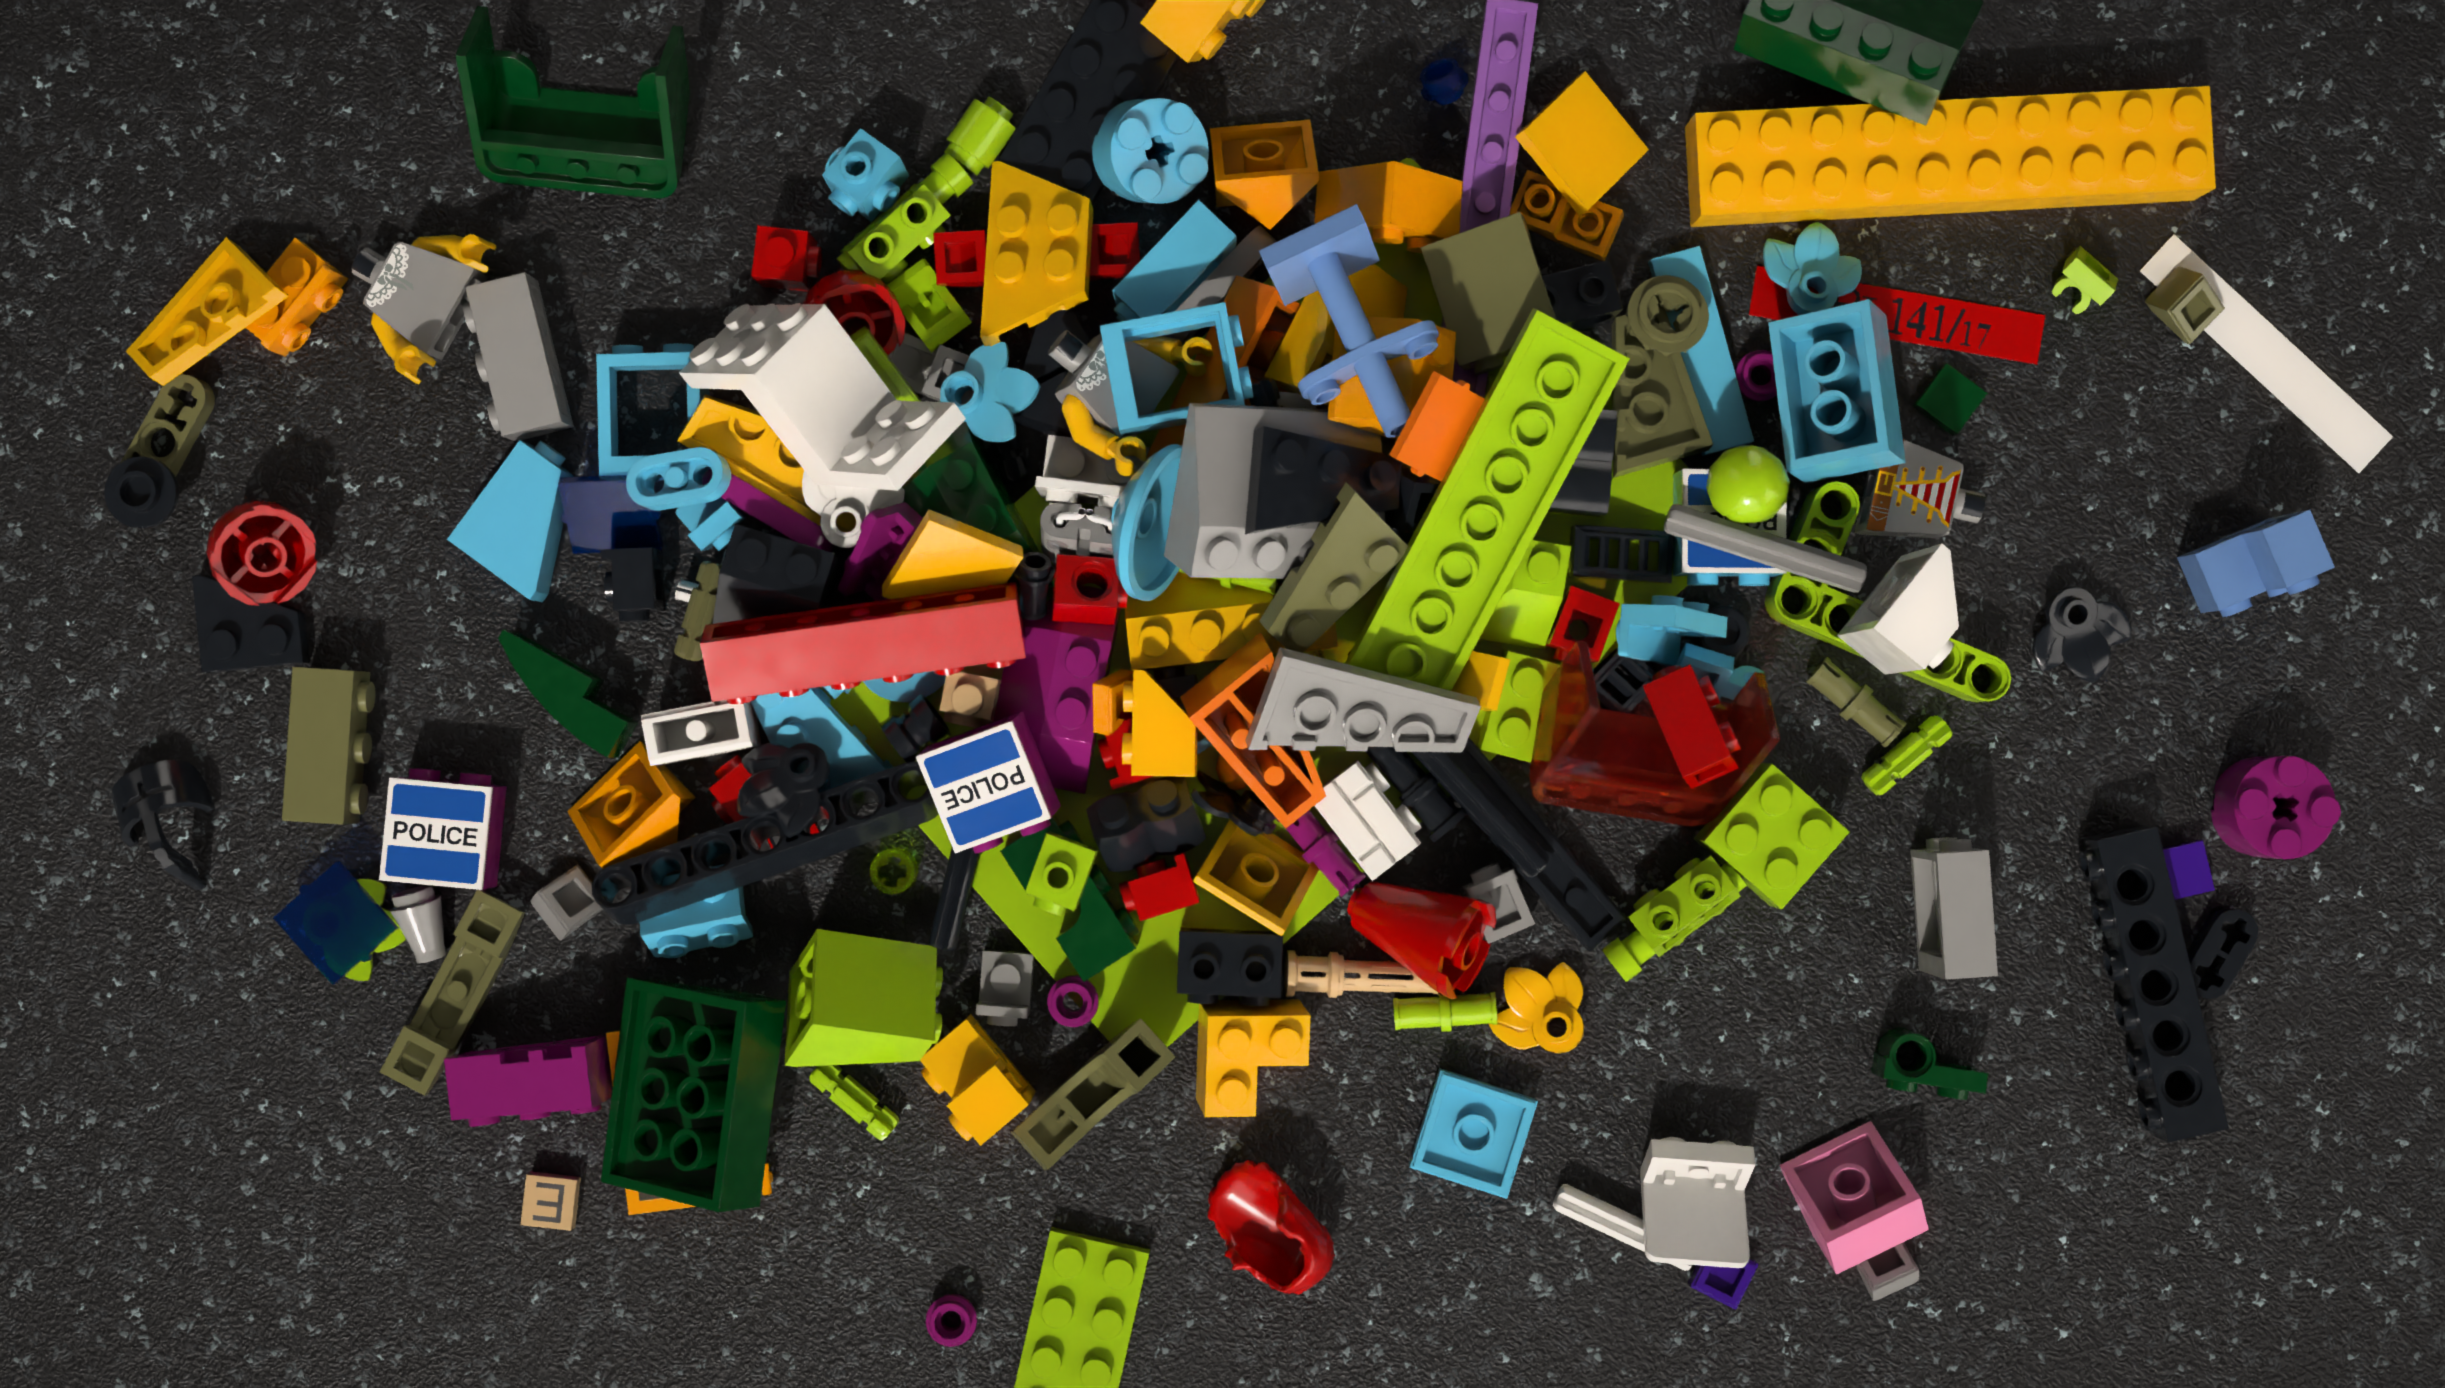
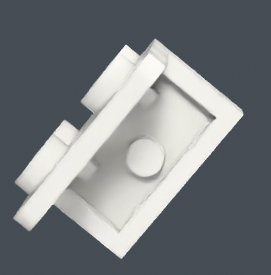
(1696, 1202)

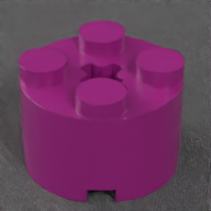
(2302, 807)

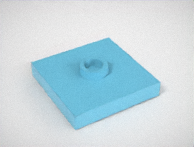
(1473, 1133)

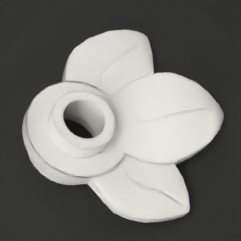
(833, 500)

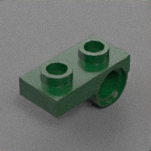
(1951, 1079)

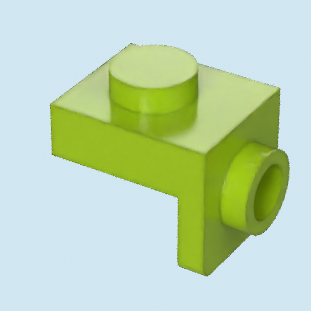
(928, 307)

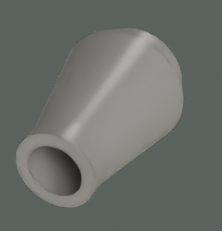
(421, 921)

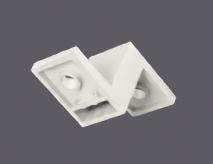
(821, 396)

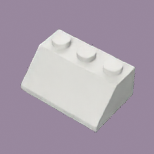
(1908, 614)

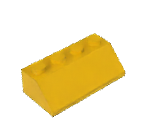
(1200, 624)

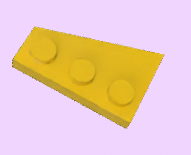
(205, 313)

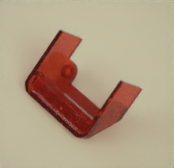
(1622, 759)

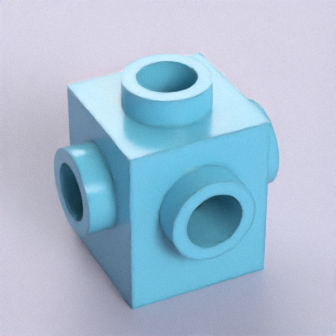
(864, 176)

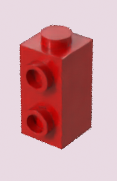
(1690, 726)

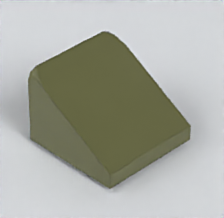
(2185, 303)

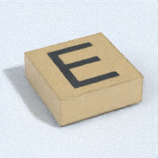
(550, 1201)

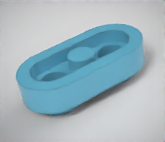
(682, 478)

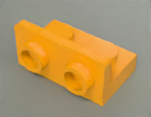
(312, 289)

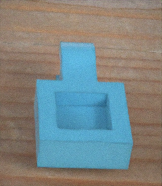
(1718, 667)

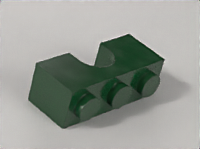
(1101, 931)

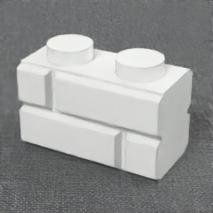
(699, 731)
(1367, 820)

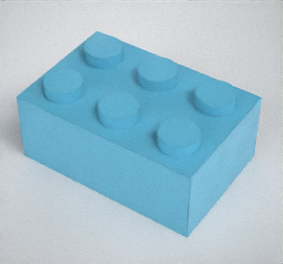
(1836, 392)

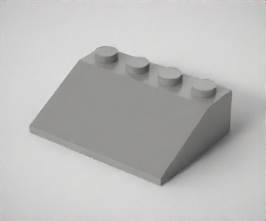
(1213, 485)

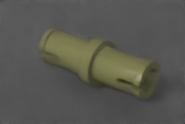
(1856, 702)

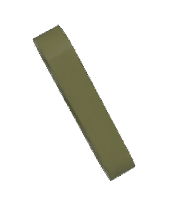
(169, 403)

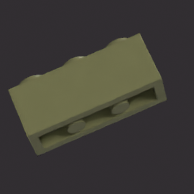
(327, 746)

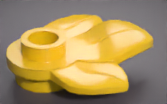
(1535, 1003)

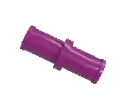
(1325, 853)

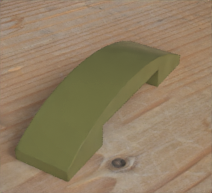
(455, 993)

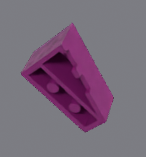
(529, 1080)

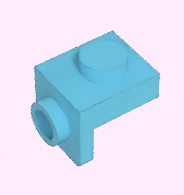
(711, 522)

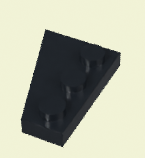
(1300, 476)

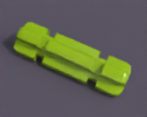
(1907, 755)
(855, 1100)

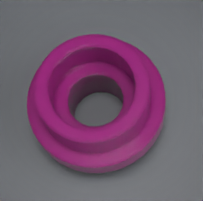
(1752, 391)
(1065, 1015)
(948, 1335)

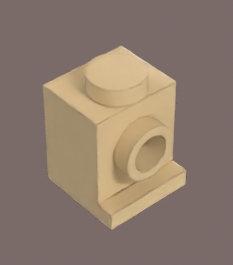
(969, 699)

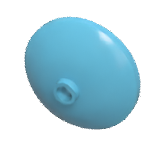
(1142, 526)

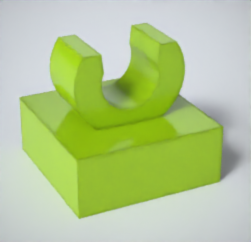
(2087, 275)

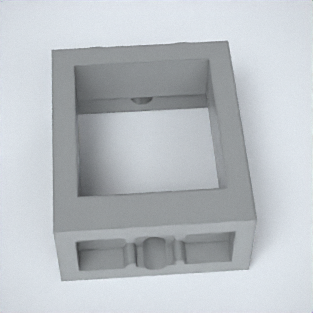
(1954, 909)

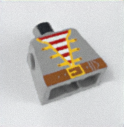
(1917, 497)

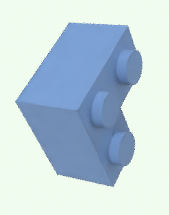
(2268, 556)

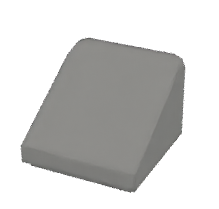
(566, 902)
(1888, 1271)

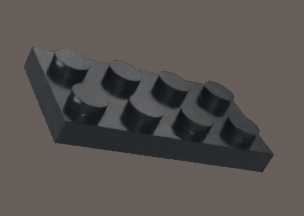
(1101, 66)

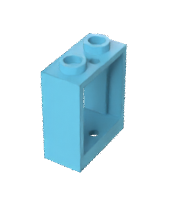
(1174, 265)
(1117, 334)
(630, 359)

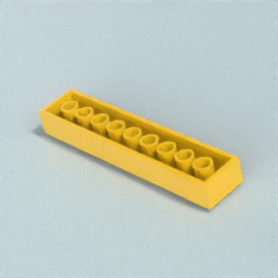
(1963, 161)

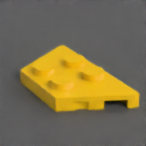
(1033, 251)

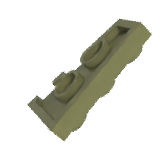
(1654, 406)
(1339, 570)

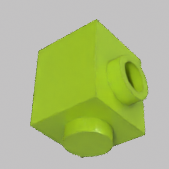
(1060, 873)

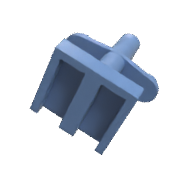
(1321, 261)

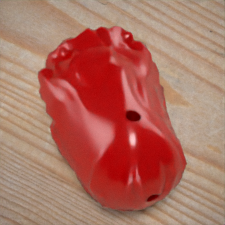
(1269, 1229)

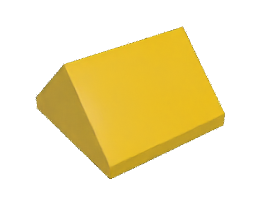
(1257, 876)

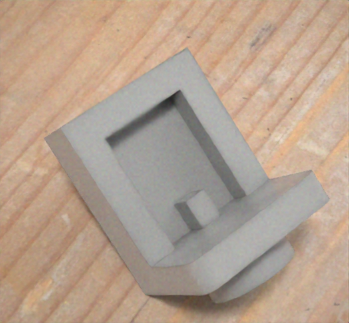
(1504, 893)

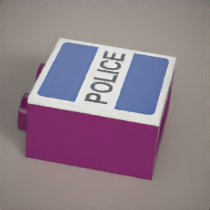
(989, 784)
(443, 830)

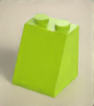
(862, 1001)

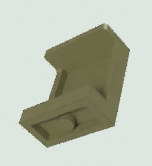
(1487, 289)

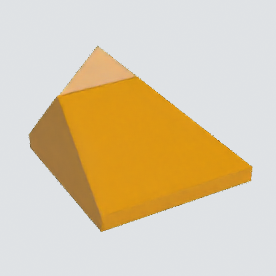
(1264, 167)
(630, 809)

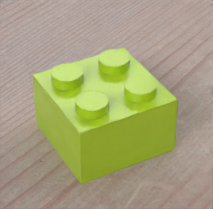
(1772, 835)

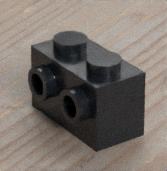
(1229, 964)

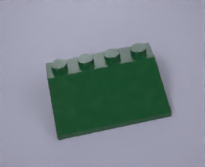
(1868, 49)
(693, 1094)

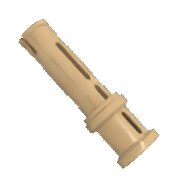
(1333, 978)

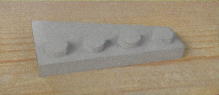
(1339, 704)

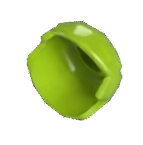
(1747, 484)

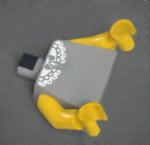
(420, 295)
(1088, 392)

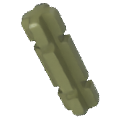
(698, 612)

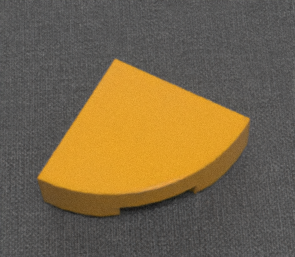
(1109, 701)

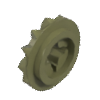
(1671, 294)

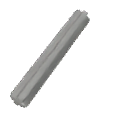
(1765, 548)

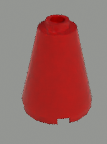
(1425, 931)

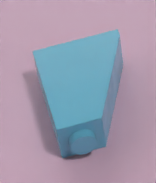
(518, 520)

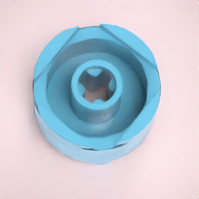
(1178, 158)

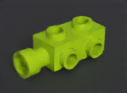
(896, 233)
(1677, 904)

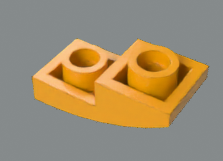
(1554, 218)

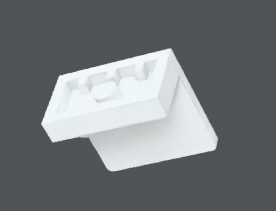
(1080, 475)

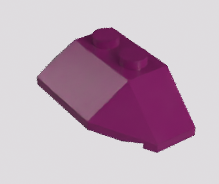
(1057, 690)

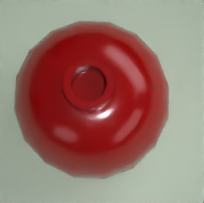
(861, 301)
(261, 553)

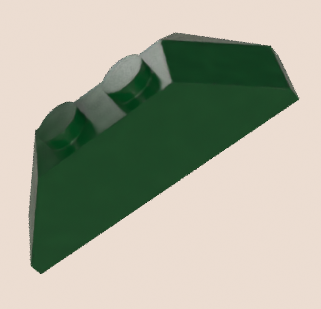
(967, 487)

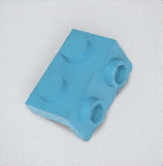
(1655, 629)
(707, 923)

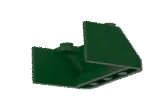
(569, 135)

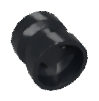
(913, 731)

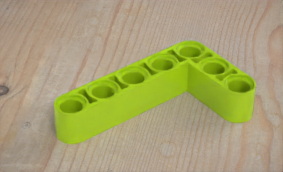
(1820, 600)

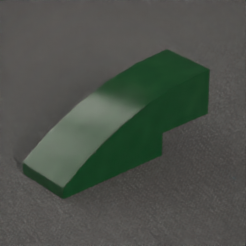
(568, 694)

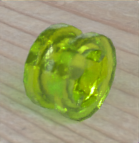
(903, 883)

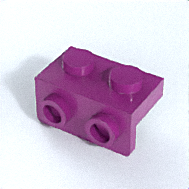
(879, 546)

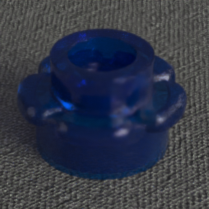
(1443, 81)

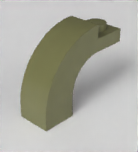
(1092, 1092)

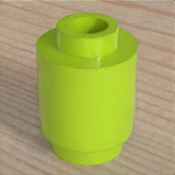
(980, 135)

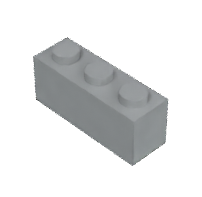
(517, 357)

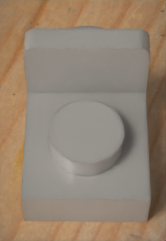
(1005, 986)

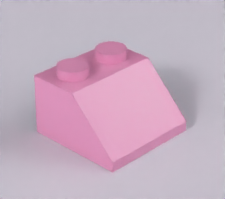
(1855, 1197)

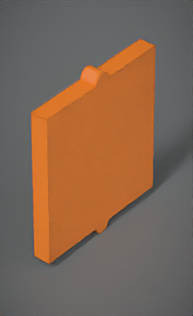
(1437, 426)

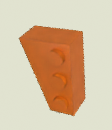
(1223, 712)

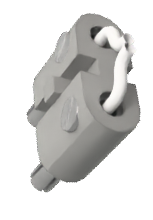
(1076, 531)

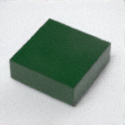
(1950, 399)

